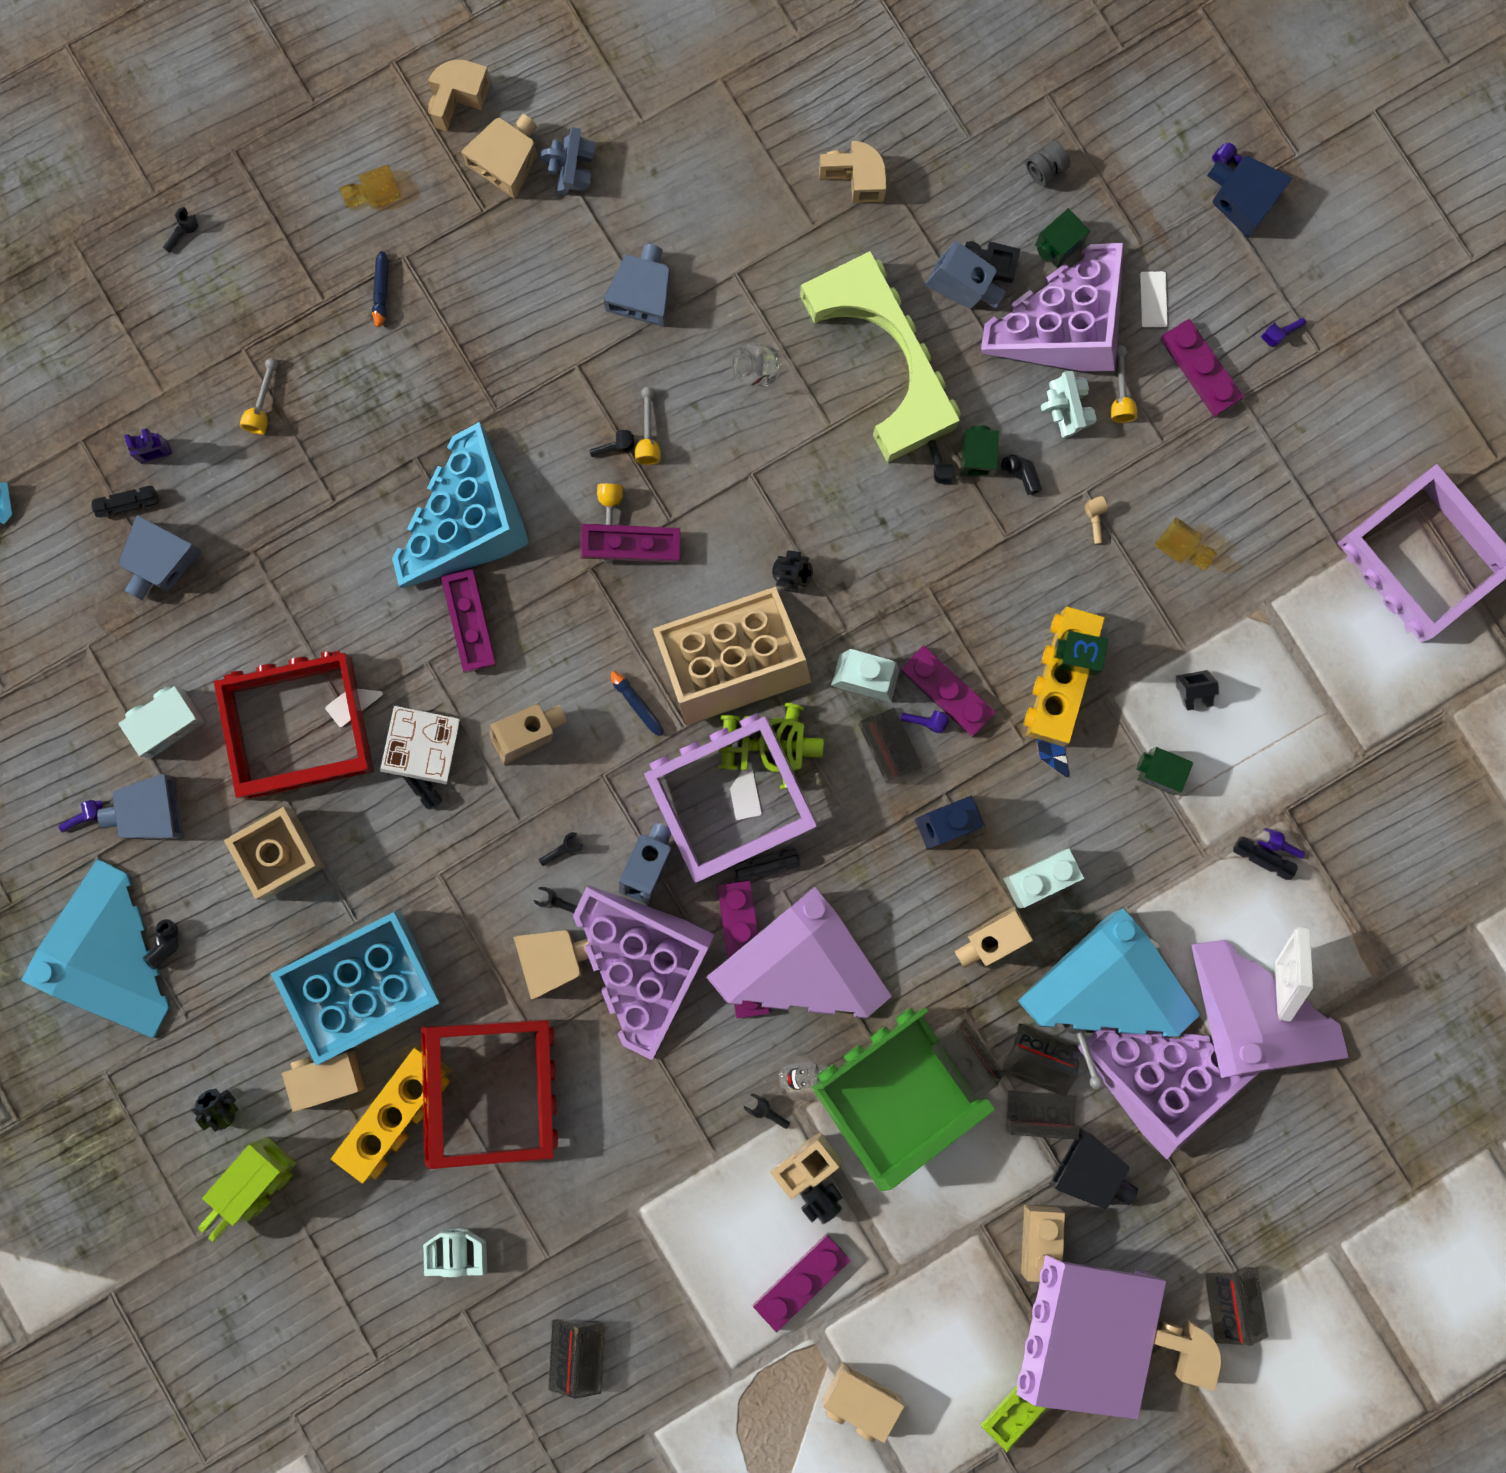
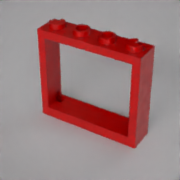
(269, 675)
(432, 1093)

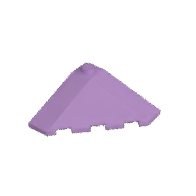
(1069, 320)
(644, 962)
(803, 962)
(1245, 1018)
(1164, 1082)

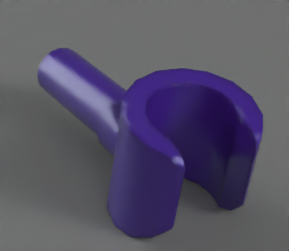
(1227, 153)
(1275, 334)
(936, 723)
(89, 813)
(1277, 842)

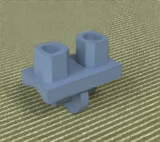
(573, 149)

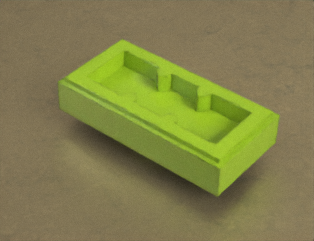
(1011, 1419)

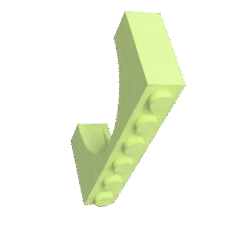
(862, 292)

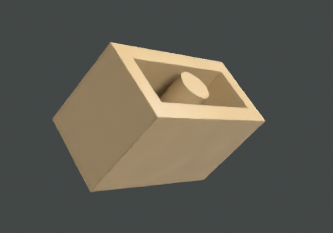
(331, 1079)
(1041, 1236)
(862, 1403)

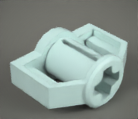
(455, 1254)

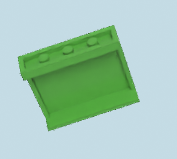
(897, 1101)

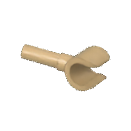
(1093, 509)

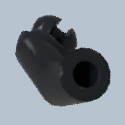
(1023, 470)
(165, 943)

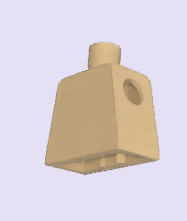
(503, 153)
(514, 740)
(1006, 928)
(550, 960)

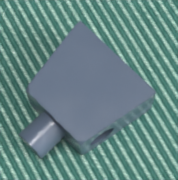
(965, 277)
(640, 288)
(155, 558)
(145, 810)
(643, 876)

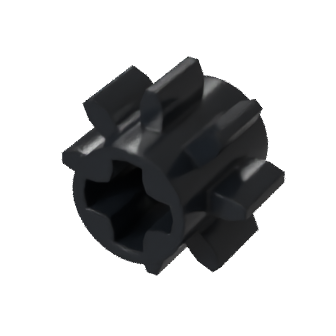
(792, 571)
(215, 1109)
(821, 1203)

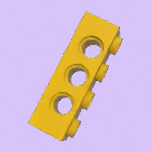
(1040, 723)
(353, 1152)

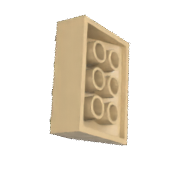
(732, 655)

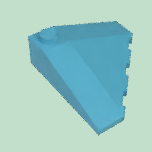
(467, 515)
(98, 955)
(1112, 982)

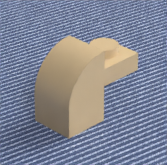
(456, 83)
(862, 166)
(807, 1166)
(1198, 1353)

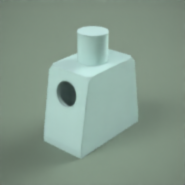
(866, 674)

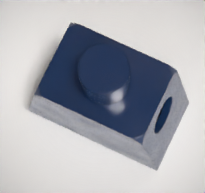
(1247, 191)
(950, 822)

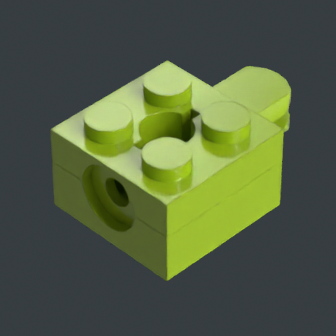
(246, 1185)

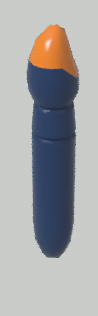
(380, 289)
(623, 686)

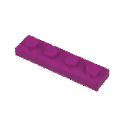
(739, 929)

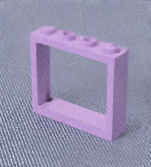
(1467, 522)
(719, 740)

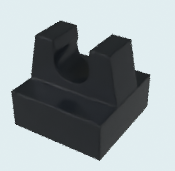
(1197, 685)

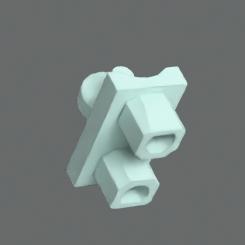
(1066, 404)

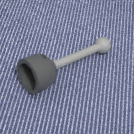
(1096, 1081)

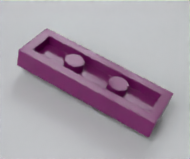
(1201, 367)
(630, 543)
(468, 621)
(947, 691)
(801, 1282)

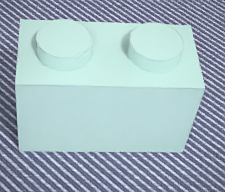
(161, 722)
(1043, 878)

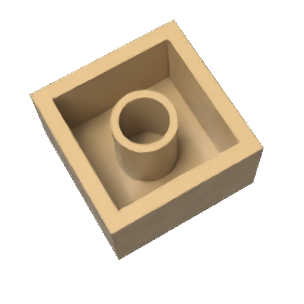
(274, 853)

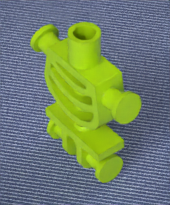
(801, 746)

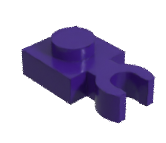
(147, 446)

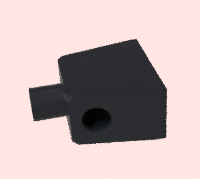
(1093, 1173)

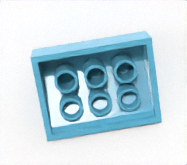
(356, 987)

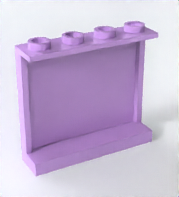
(1090, 1339)

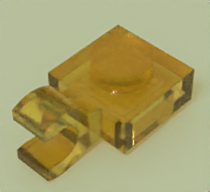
(376, 187)
(1182, 542)

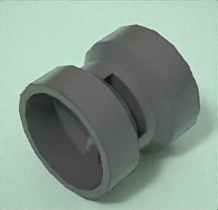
(1047, 163)

